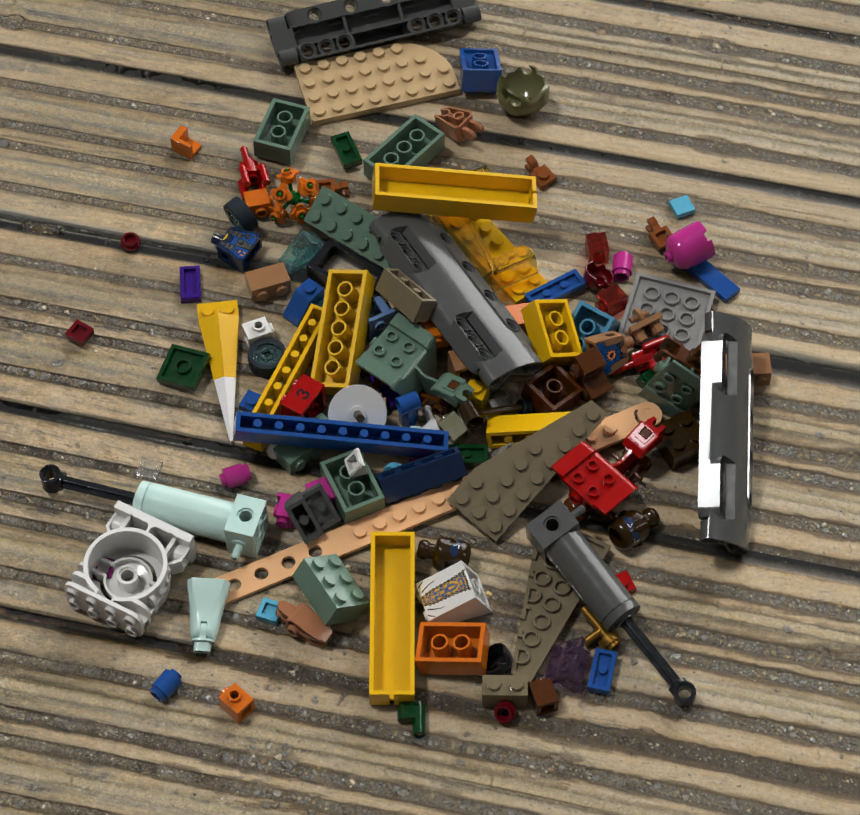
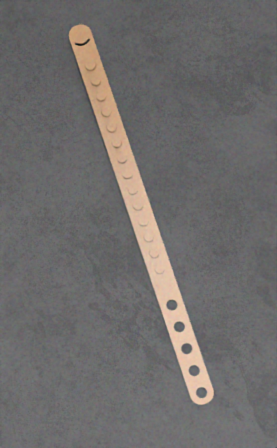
(404, 514)

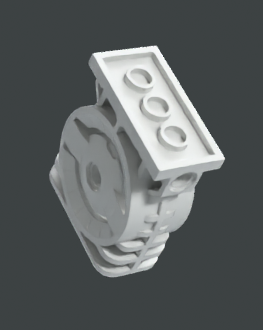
(132, 540)

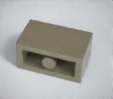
(504, 688)

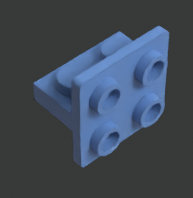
(382, 316)

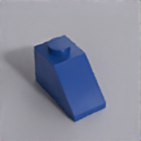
(303, 297)

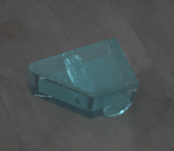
(301, 250)

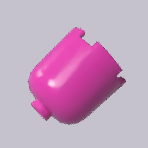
(689, 246)

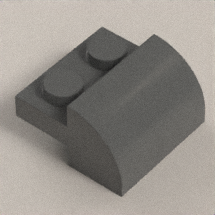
(311, 512)

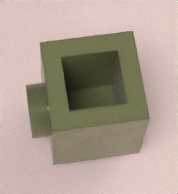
(457, 430)

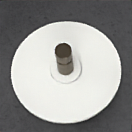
(358, 405)

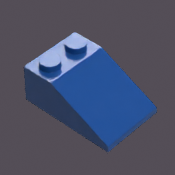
(479, 70)

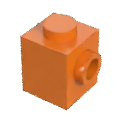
(258, 202)
(236, 702)

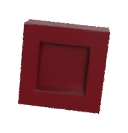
(79, 333)

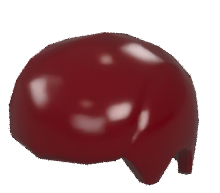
(597, 276)

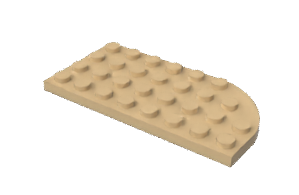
(374, 81)

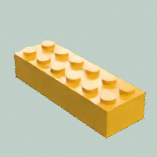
(342, 328)

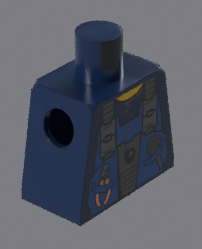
(237, 247)

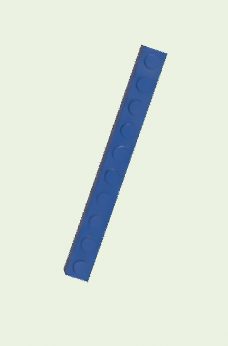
(338, 435)

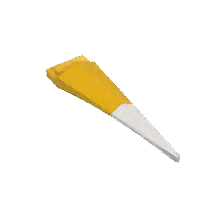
(220, 336)

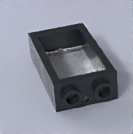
(337, 256)

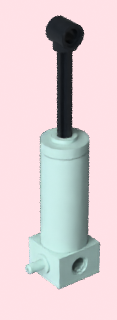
(237, 523)

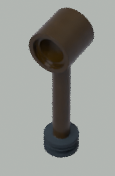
(474, 416)

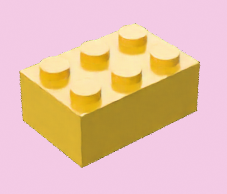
(552, 331)

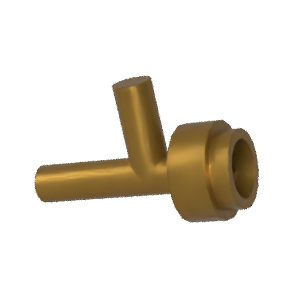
(609, 641)

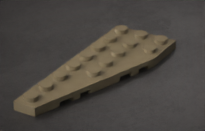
(511, 480)
(545, 612)

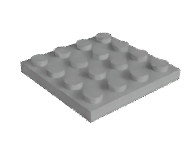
(679, 303)

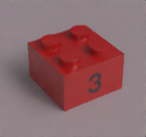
(304, 398)

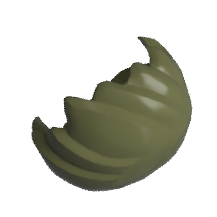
(522, 92)

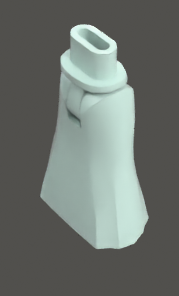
(206, 607)

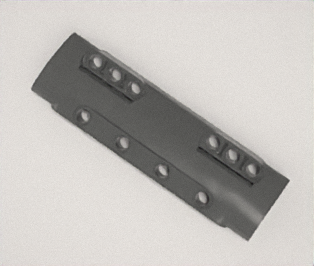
(367, 26)
(459, 295)
(726, 432)

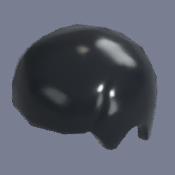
(499, 660)

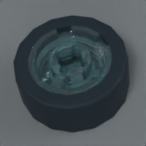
(240, 214)
(259, 350)

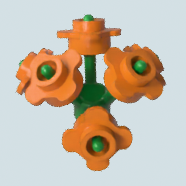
(284, 195)

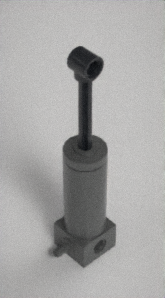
(597, 585)

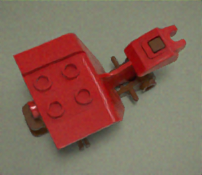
(601, 484)

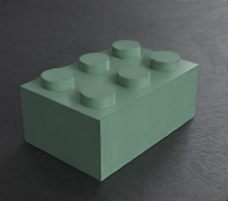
(281, 131)
(353, 496)
(330, 589)

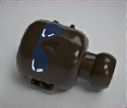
(632, 527)
(445, 552)

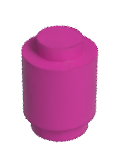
(622, 266)
(235, 475)

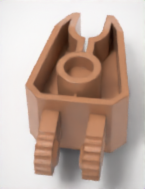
(458, 124)
(304, 623)

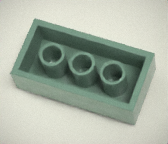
(409, 145)

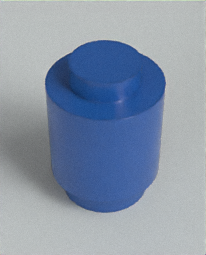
(166, 685)

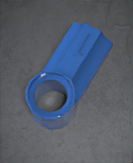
(408, 408)

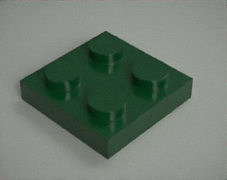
(183, 367)

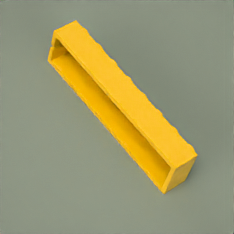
(454, 193)
(392, 618)

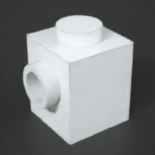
(256, 330)

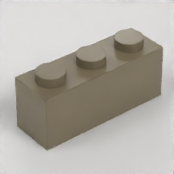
(405, 295)

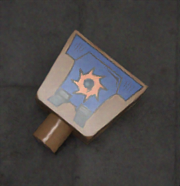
(612, 347)

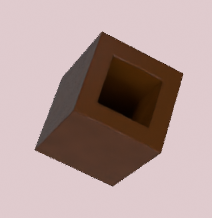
(543, 696)

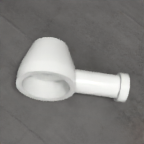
(431, 422)

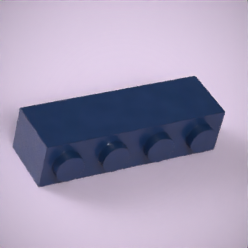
(422, 475)

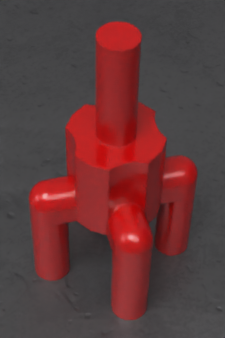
(251, 173)
(643, 358)

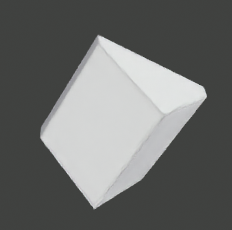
(355, 464)

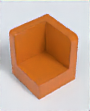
(183, 144)

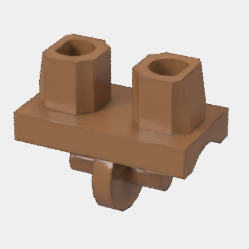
(637, 330)

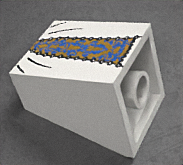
(453, 595)

